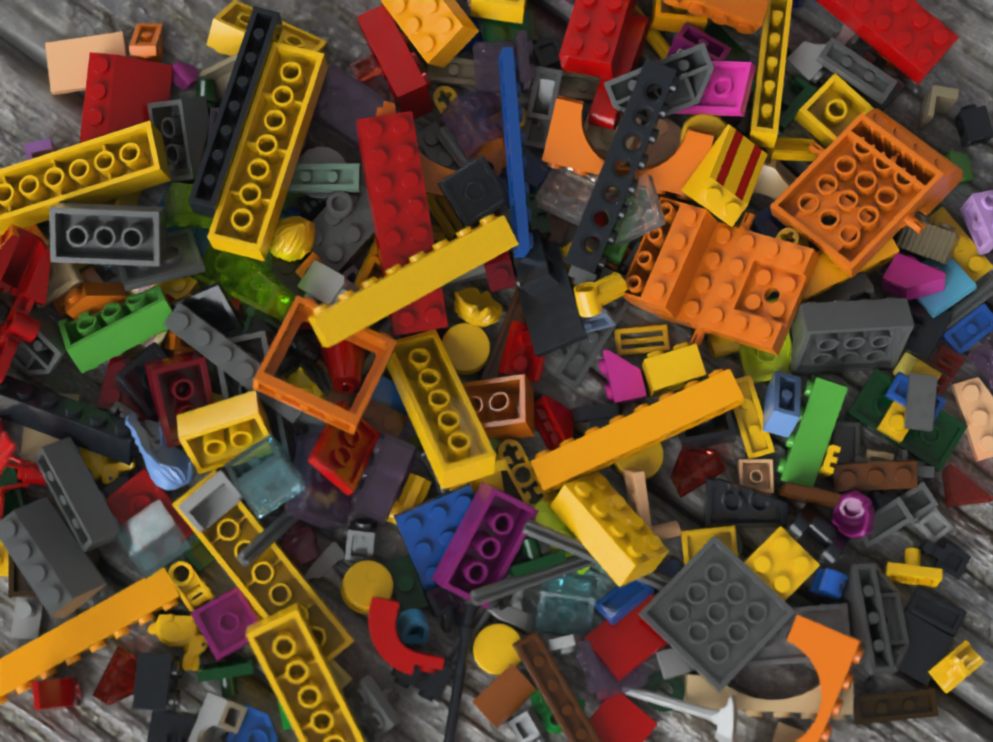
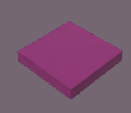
(225, 622)

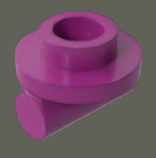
(185, 76)

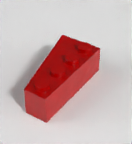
(396, 62)

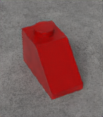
(56, 693)

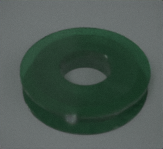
(675, 683)

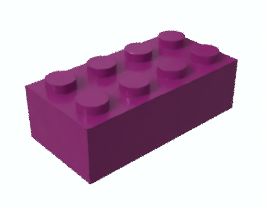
(484, 542)

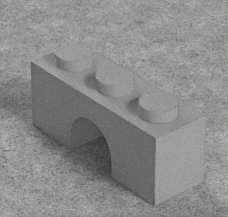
(216, 719)

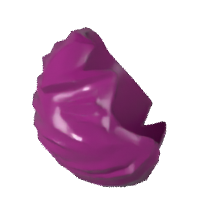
(854, 515)

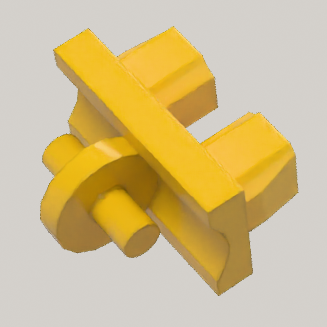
(956, 666)

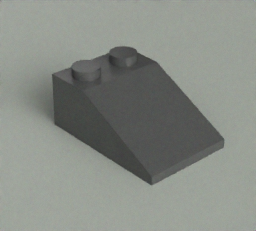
(184, 133)

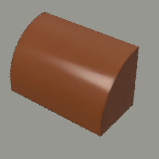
(504, 696)

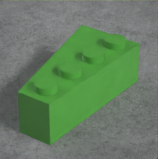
(115, 328)
(812, 432)

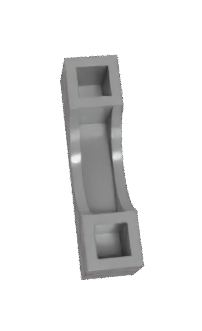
(803, 59)

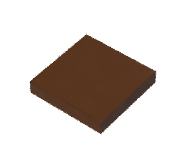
(810, 495)

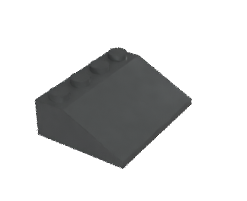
(849, 335)

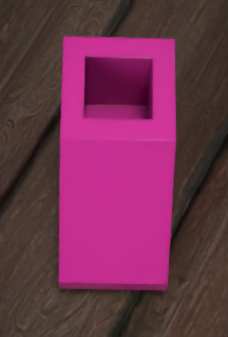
(912, 279)
(623, 379)

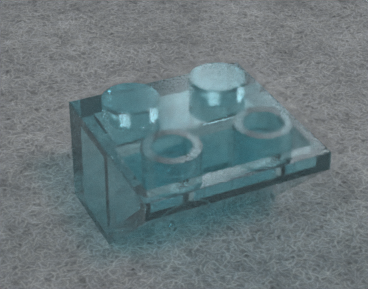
(265, 476)

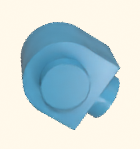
(413, 627)

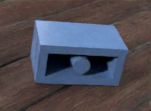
(782, 404)

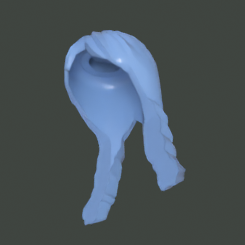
(169, 466)

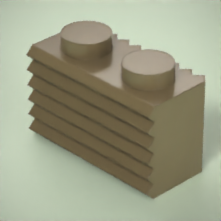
(933, 243)

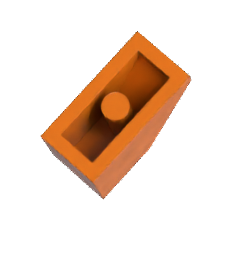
(93, 297)

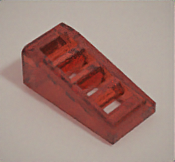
(951, 356)

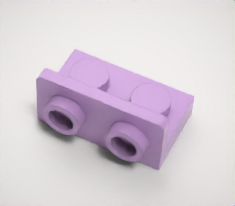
(979, 220)

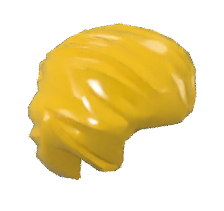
(293, 238)
(477, 308)

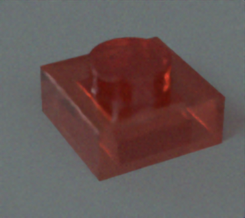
(365, 69)

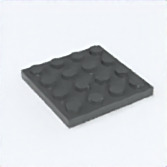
(716, 613)

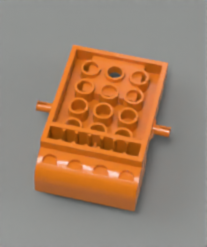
(872, 185)
(719, 277)

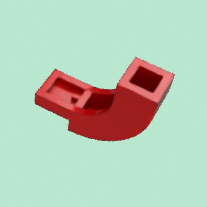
(389, 645)

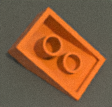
(503, 406)

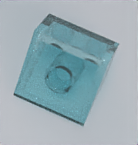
(153, 538)
(566, 605)

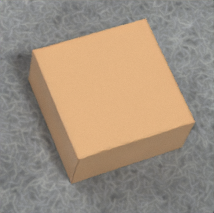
(756, 474)

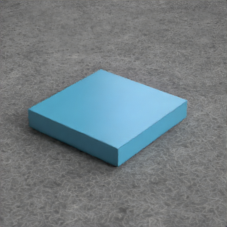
(957, 287)

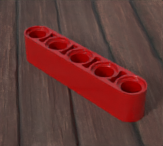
(601, 111)

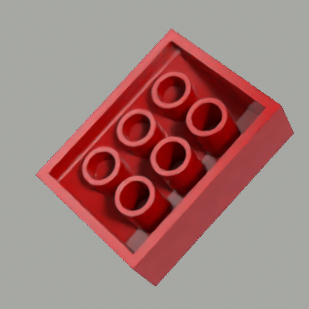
(120, 91)

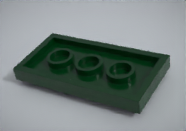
(925, 446)

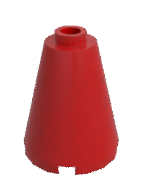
(344, 364)

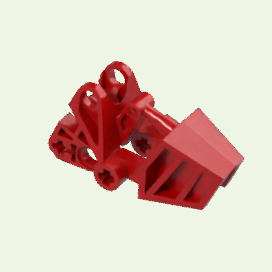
(24, 274)

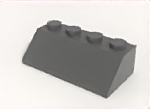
(50, 557)

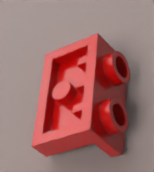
(519, 354)

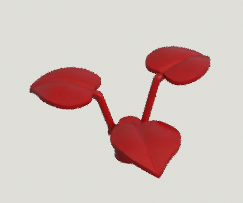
(27, 470)

